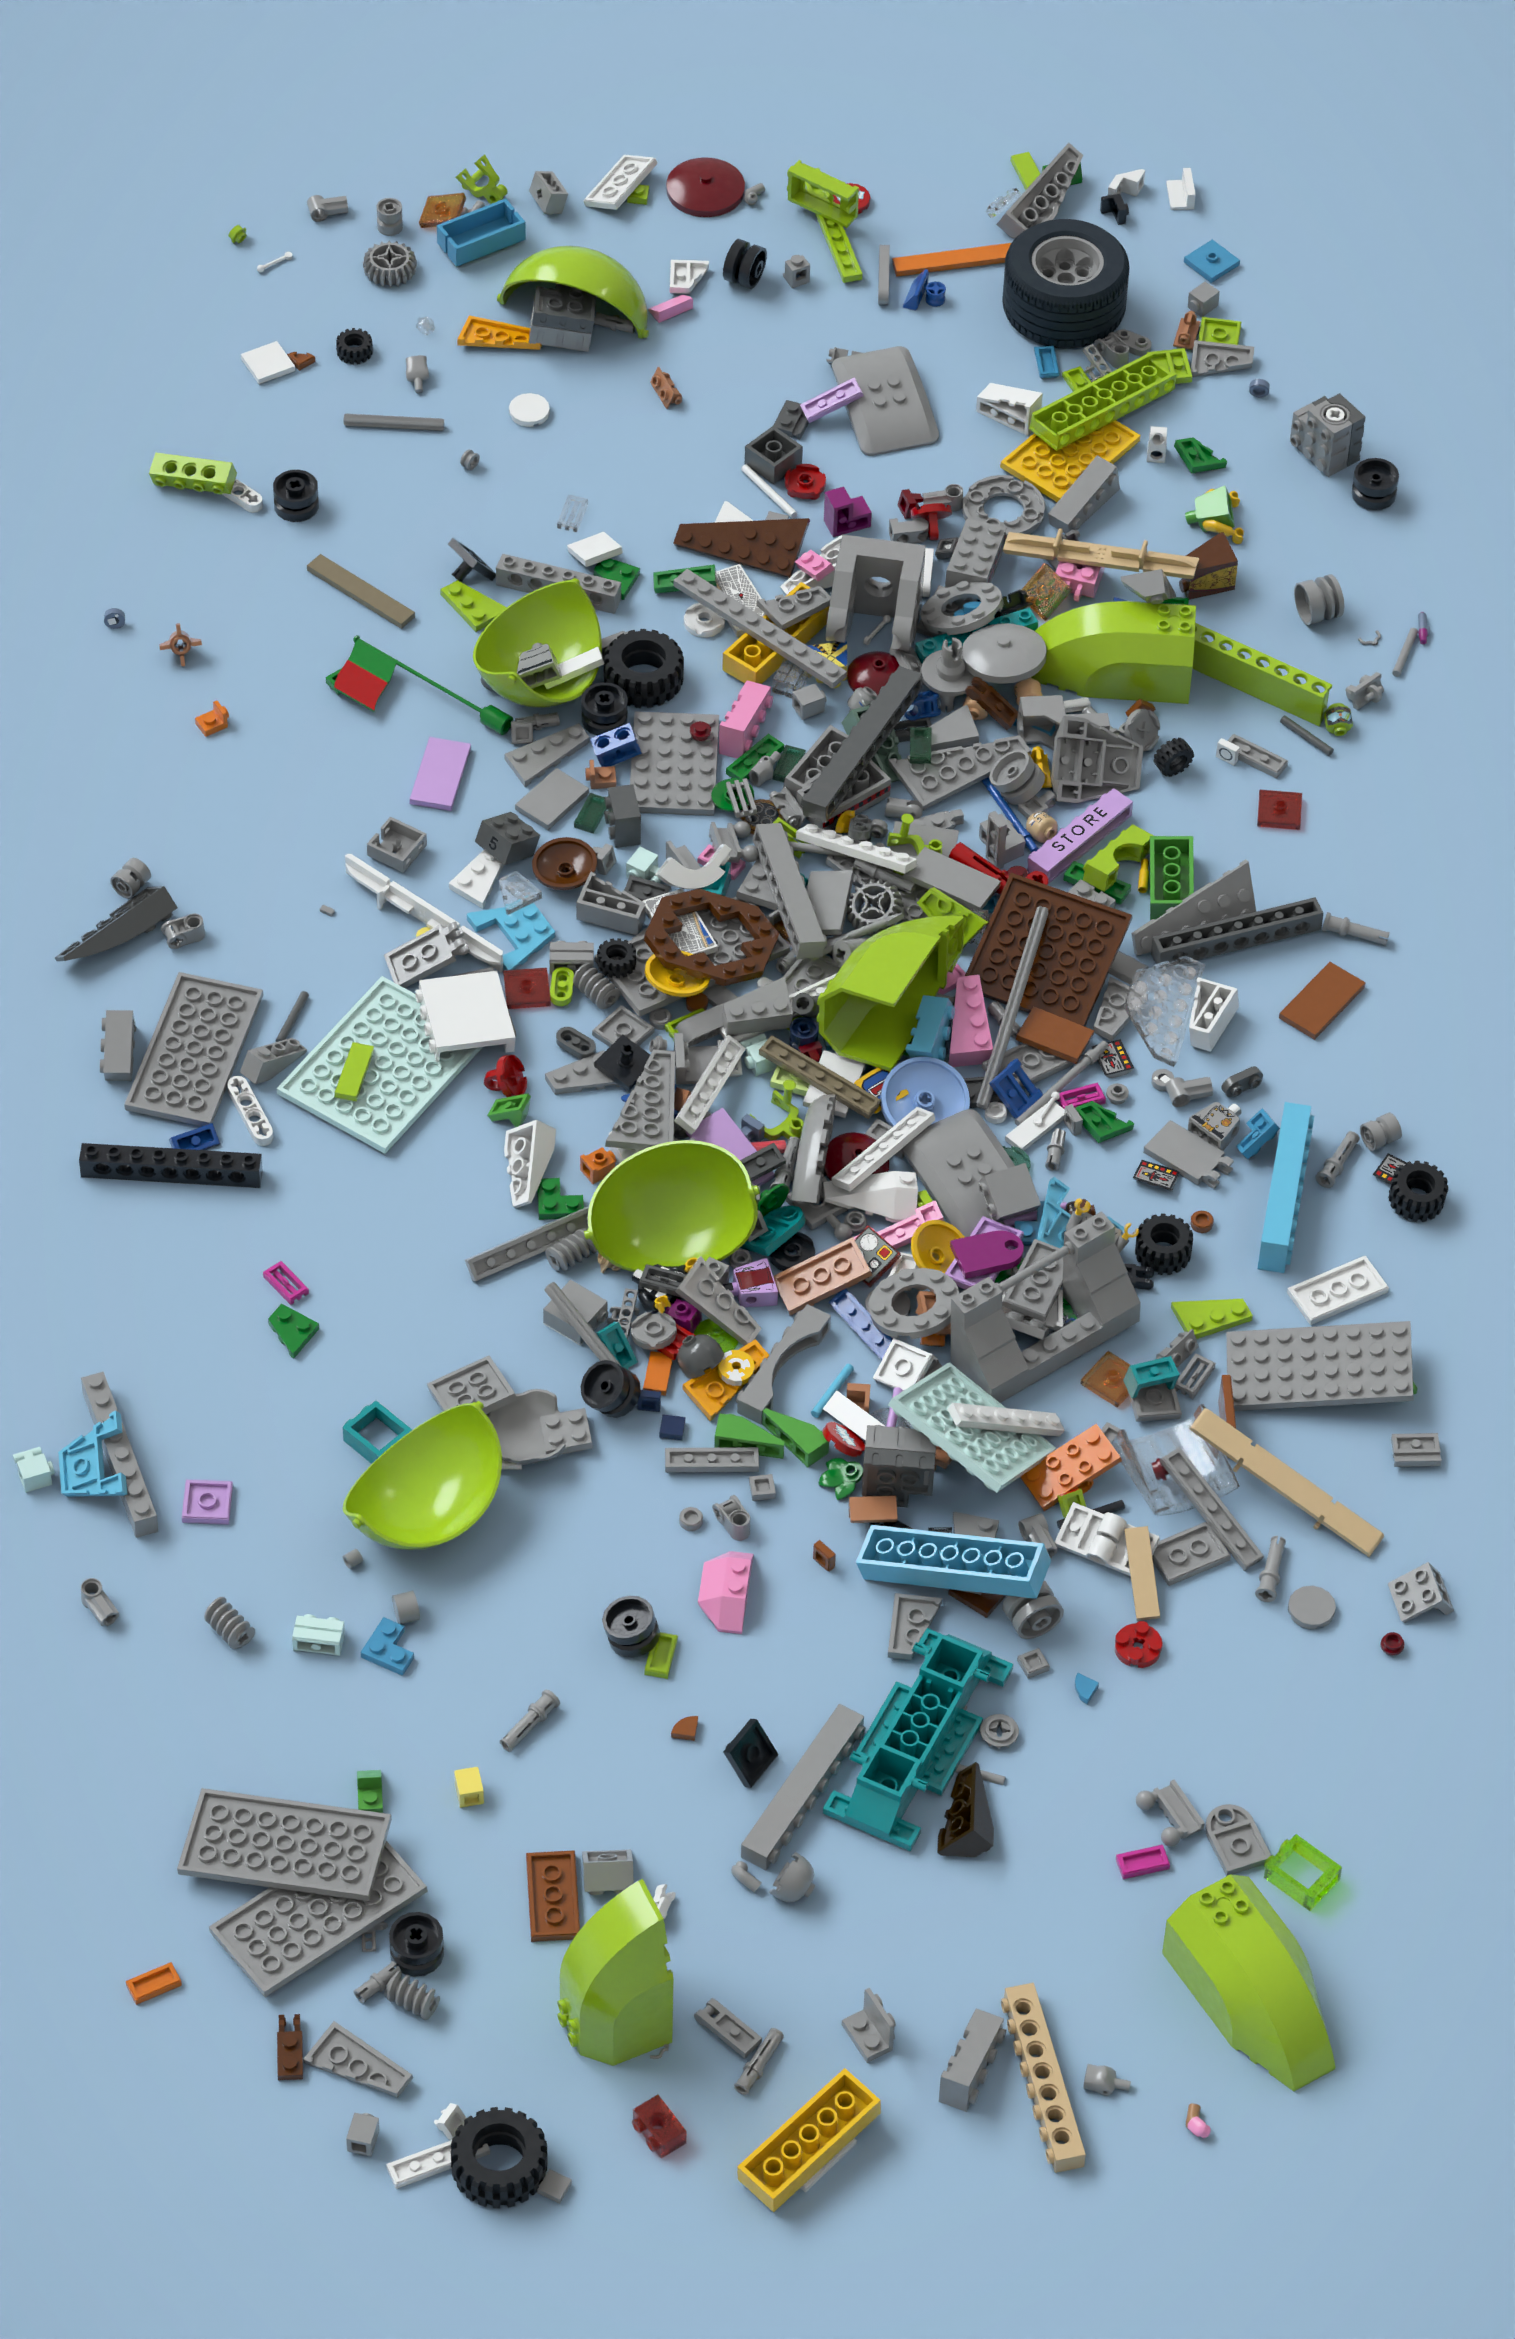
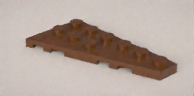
(756, 544)

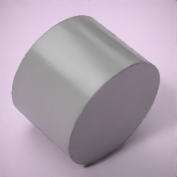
(406, 1607)

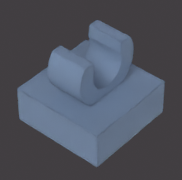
(752, 1128)

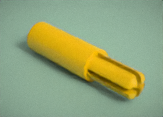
(1143, 876)

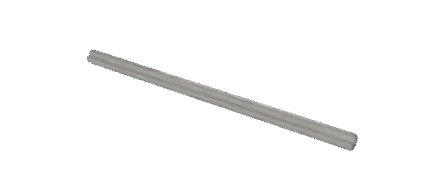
(1012, 1006)

